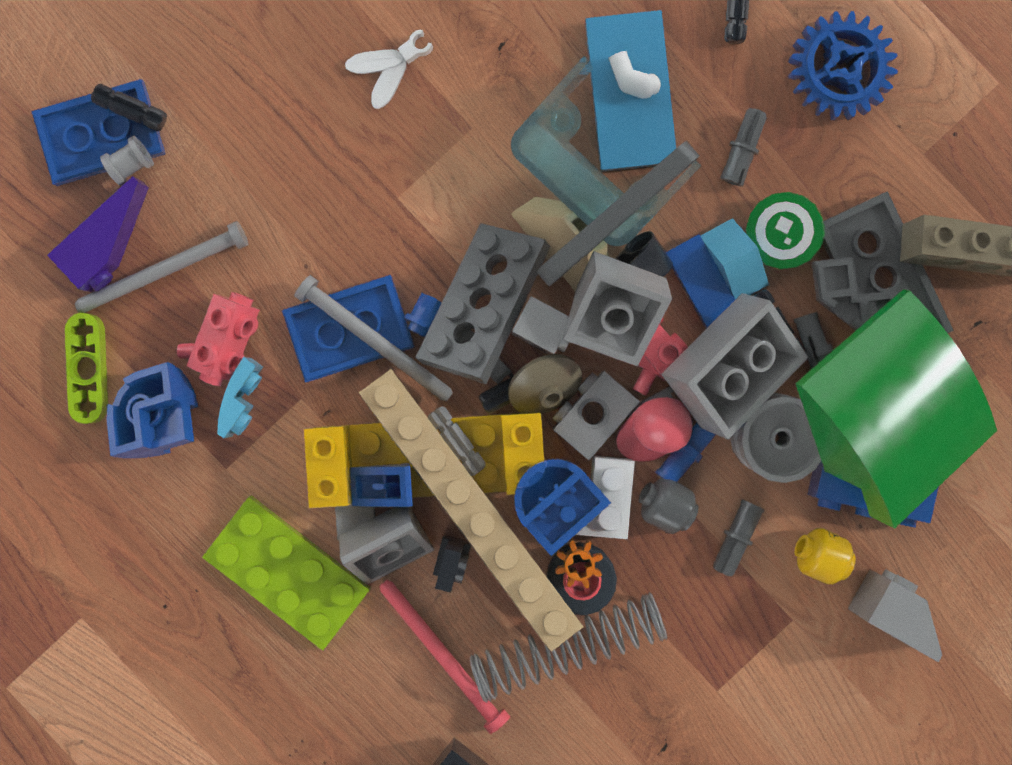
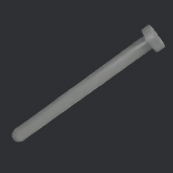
(234, 236)
(309, 291)

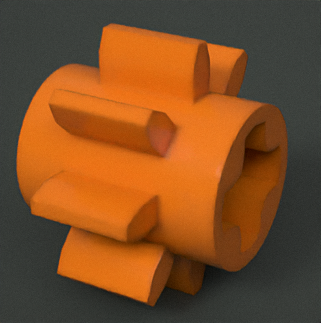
(572, 572)

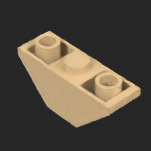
(557, 225)

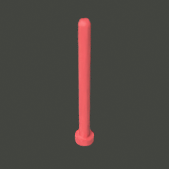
(494, 718)

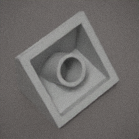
(383, 544)

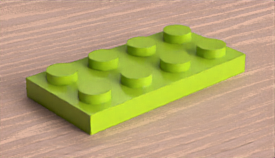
(286, 572)

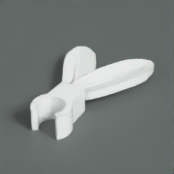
(392, 65)

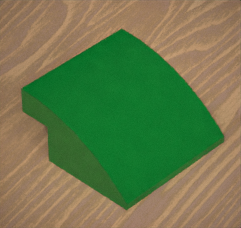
(896, 408)

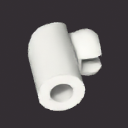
(632, 81)

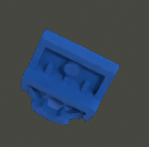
(557, 502)

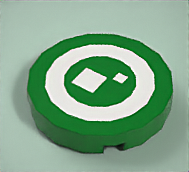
(786, 229)

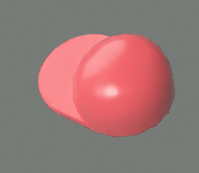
(655, 430)

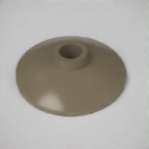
(544, 384)

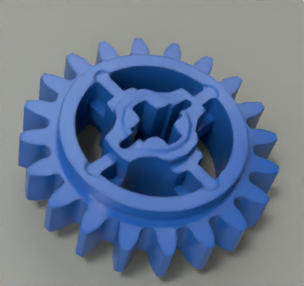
(847, 80)

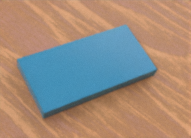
(629, 128)

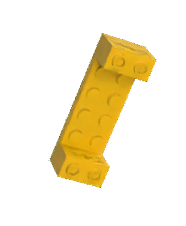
(505, 442)

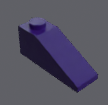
(99, 242)

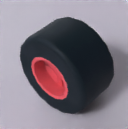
(577, 597)

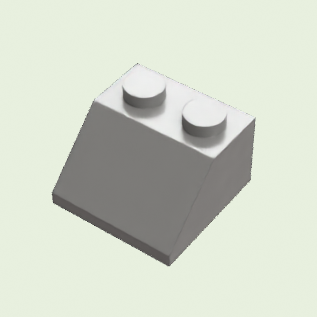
(617, 308)
(894, 608)

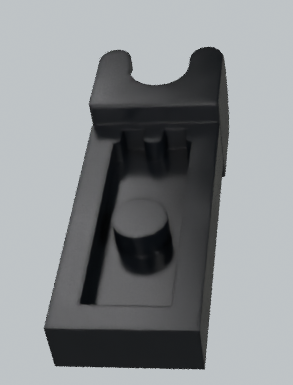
(451, 562)

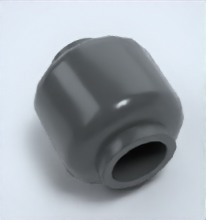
(668, 505)

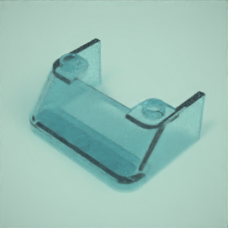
(546, 152)

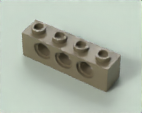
(957, 245)

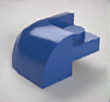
(151, 413)

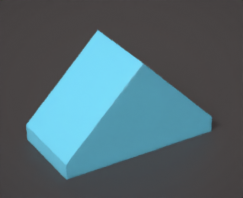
(736, 258)

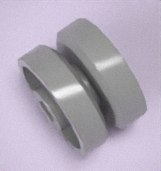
(788, 458)

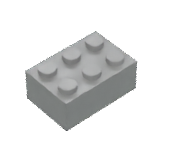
(735, 365)

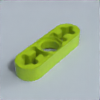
(77, 396)

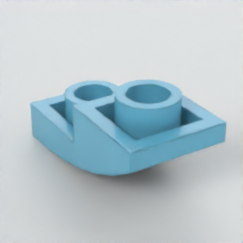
(234, 409)

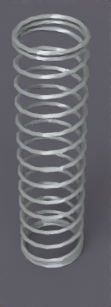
(481, 678)

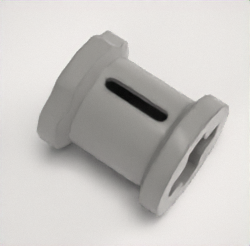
(127, 160)

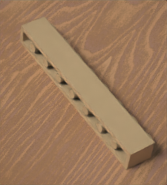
(471, 510)

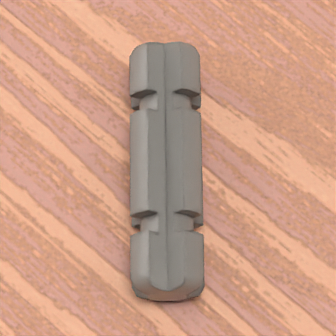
(457, 440)

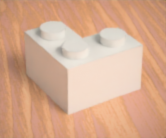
(615, 481)

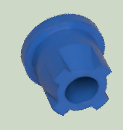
(423, 314)

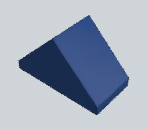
(381, 485)

